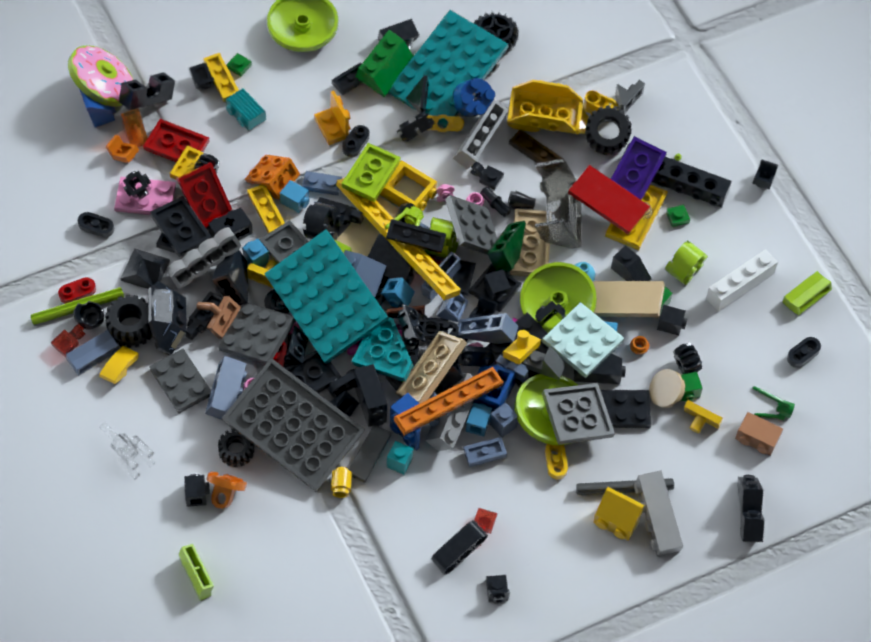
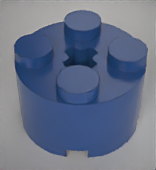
(473, 97)

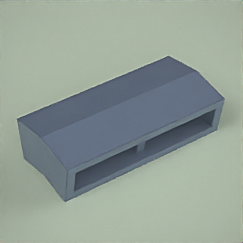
(450, 266)
(92, 352)

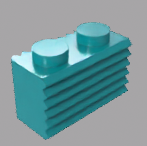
(245, 109)

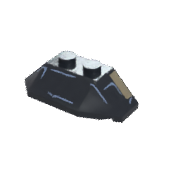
(166, 317)

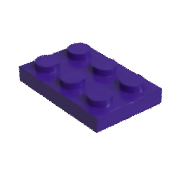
(638, 167)

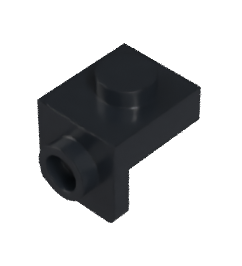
(201, 76)
(765, 174)
(484, 307)
(545, 313)

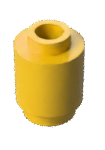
(341, 482)

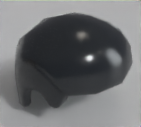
(89, 315)

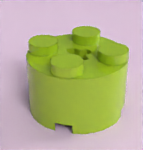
(450, 243)
(686, 262)

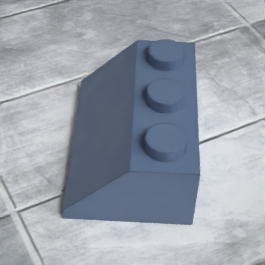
(368, 269)

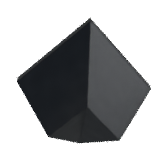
(144, 269)

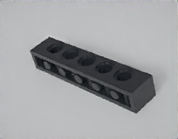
(686, 175)

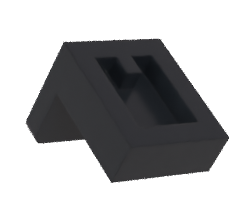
(497, 589)

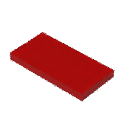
(608, 199)

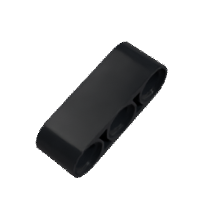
(459, 547)

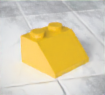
(618, 514)

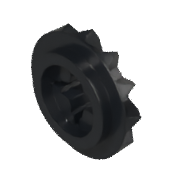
(270, 302)

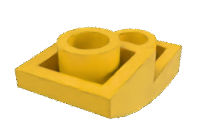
(117, 365)

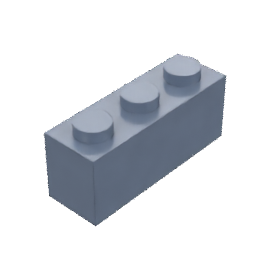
(226, 386)

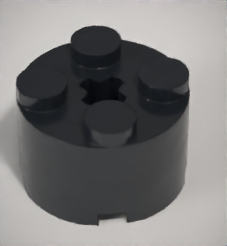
(322, 217)

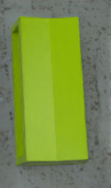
(807, 293)
(194, 572)

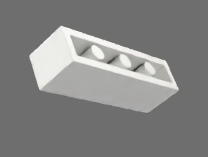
(741, 280)

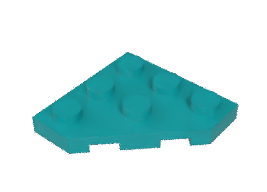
(386, 351)

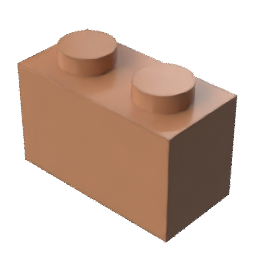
(759, 434)

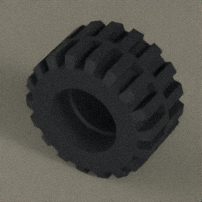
(608, 115)
(127, 308)

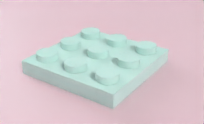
(583, 340)

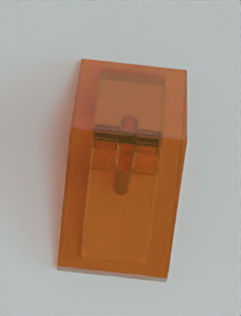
(134, 127)

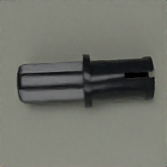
(495, 201)

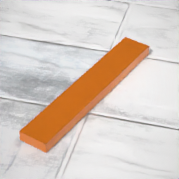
(448, 401)

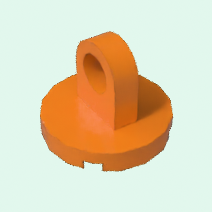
(224, 484)

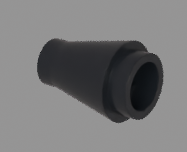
(520, 200)

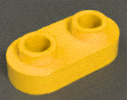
(556, 461)

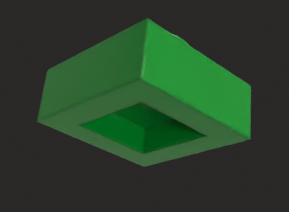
(239, 64)
(678, 216)

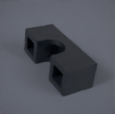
(136, 95)

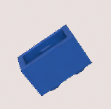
(498, 396)
(403, 404)

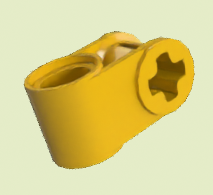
(594, 100)

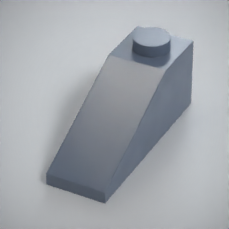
(489, 329)

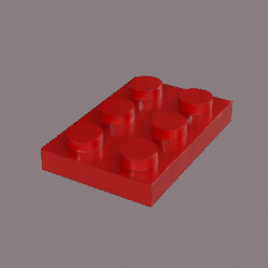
(171, 140)
(205, 193)

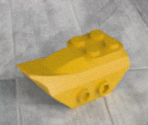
(547, 107)

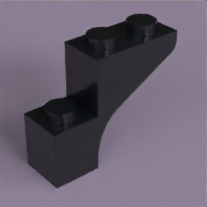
(751, 502)

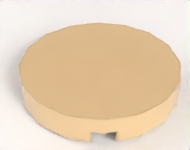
(666, 388)

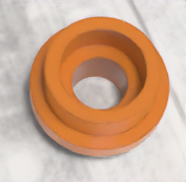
(639, 340)

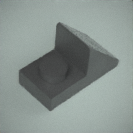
(627, 98)
(546, 364)

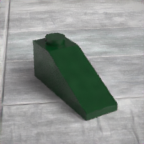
(507, 248)

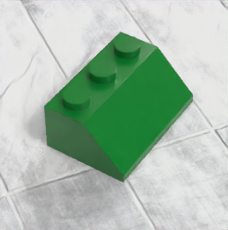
(385, 63)

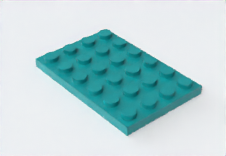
(449, 56)
(326, 296)

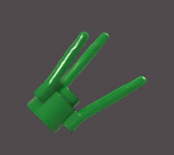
(784, 407)

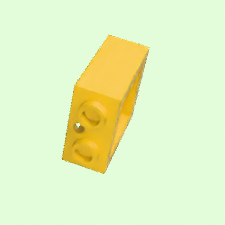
(398, 198)

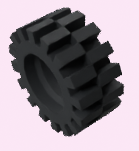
(235, 458)

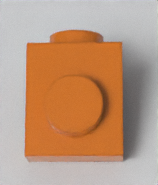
(121, 151)

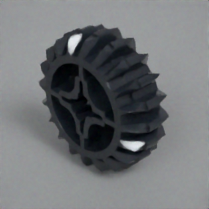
(503, 27)

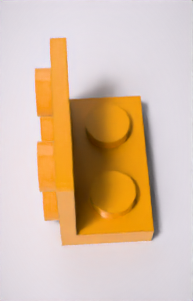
(334, 121)

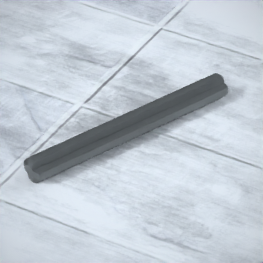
(620, 486)

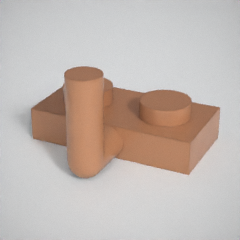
(223, 315)

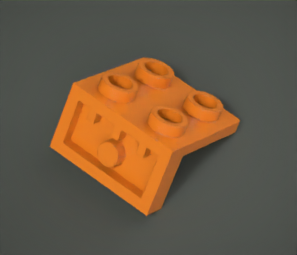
(274, 173)

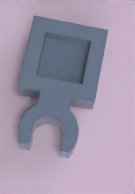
(521, 371)

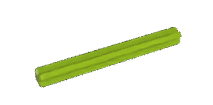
(66, 309)

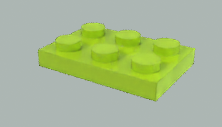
(371, 172)

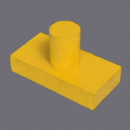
(185, 162)
(257, 274)
(521, 347)
(701, 417)

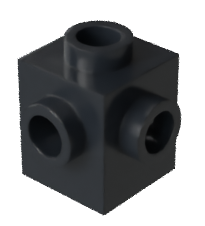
(134, 178)

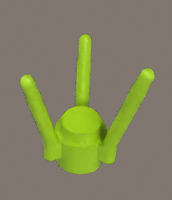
(412, 216)

